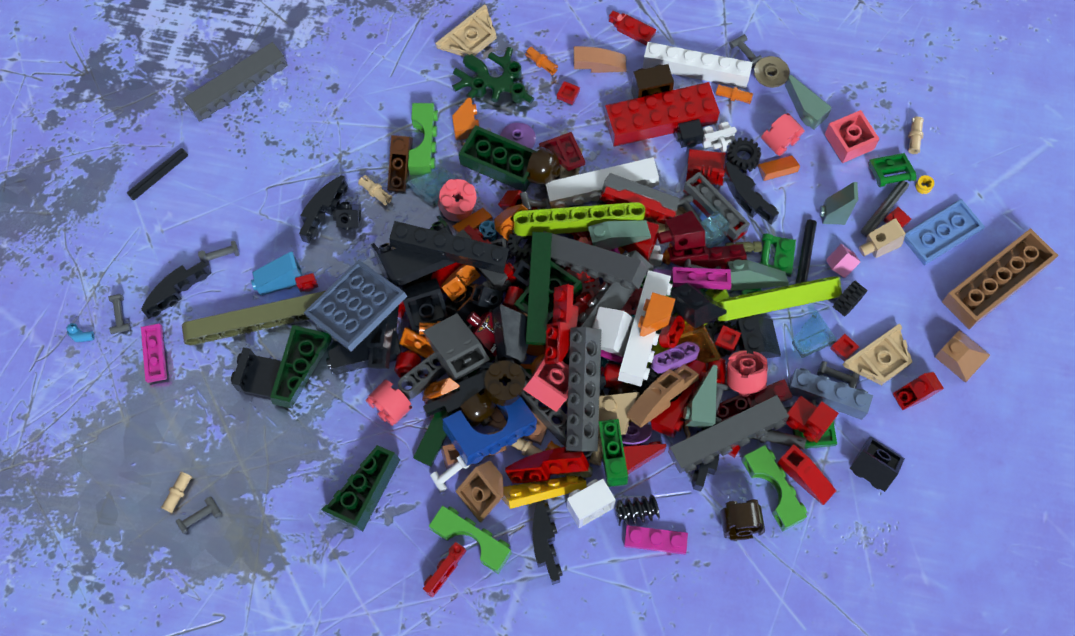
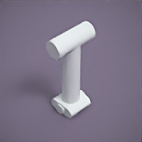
(439, 480)

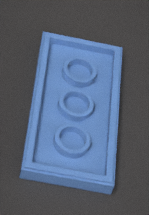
(943, 232)

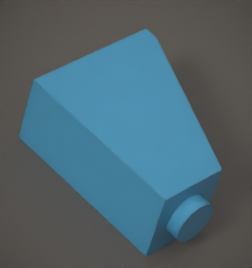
(277, 275)

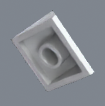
(615, 329)

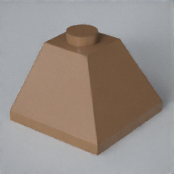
(962, 356)
(482, 490)

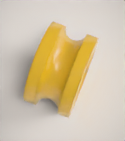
(924, 189)

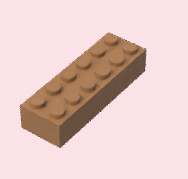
(999, 278)

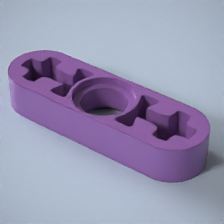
(664, 361)

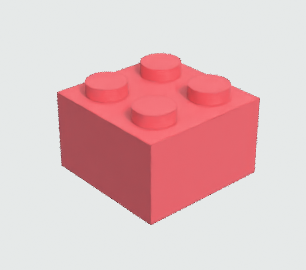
(851, 136)
(549, 384)

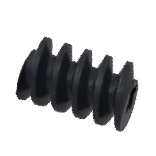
(637, 509)

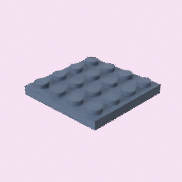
(355, 305)

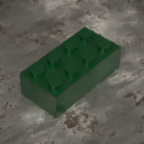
(497, 158)

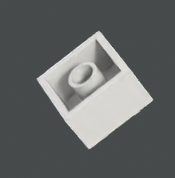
(590, 502)

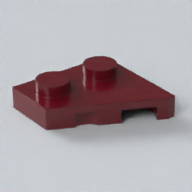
(567, 151)

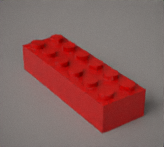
(660, 113)

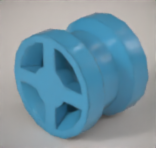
(488, 227)

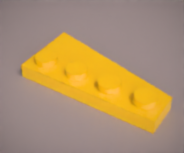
(533, 492)

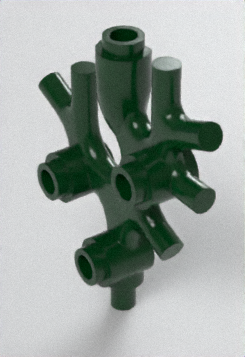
(504, 83)

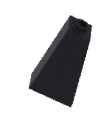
(343, 360)

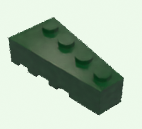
(300, 358)
(362, 492)

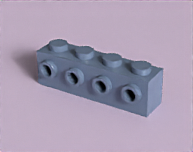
(834, 394)

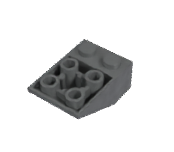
(456, 347)

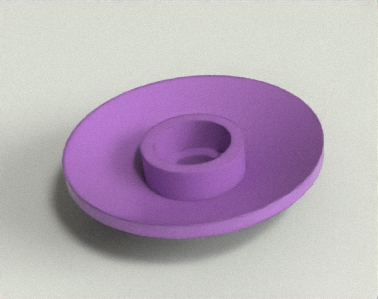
(527, 134)
(636, 435)

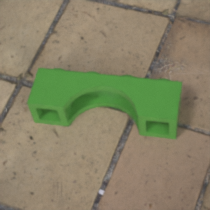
(421, 157)
(761, 464)
(448, 525)

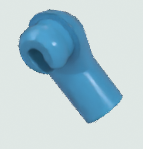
(77, 335)

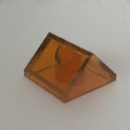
(701, 337)

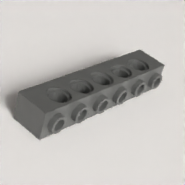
(583, 389)

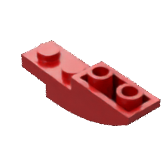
(564, 317)
(543, 464)

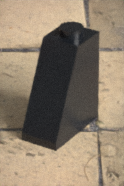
(510, 334)

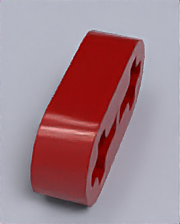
(671, 334)

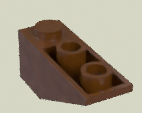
(398, 162)

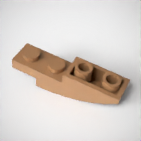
(659, 393)

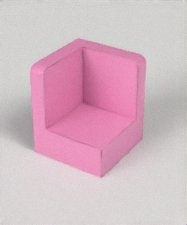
(843, 260)

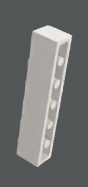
(698, 65)
(588, 186)
(639, 348)

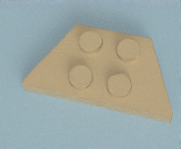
(470, 35)
(882, 357)
(616, 407)

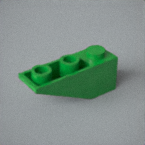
(613, 453)

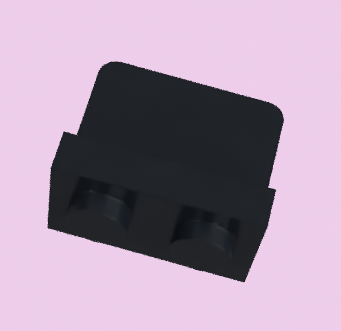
(255, 373)

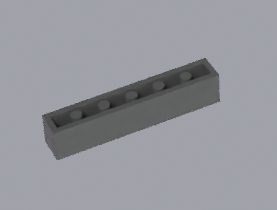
(235, 81)
(597, 262)
(609, 296)
(728, 434)

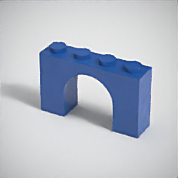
(475, 445)

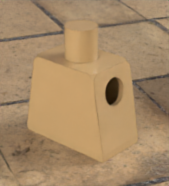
(883, 239)

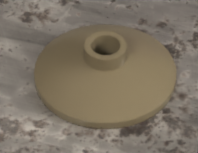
(773, 66)

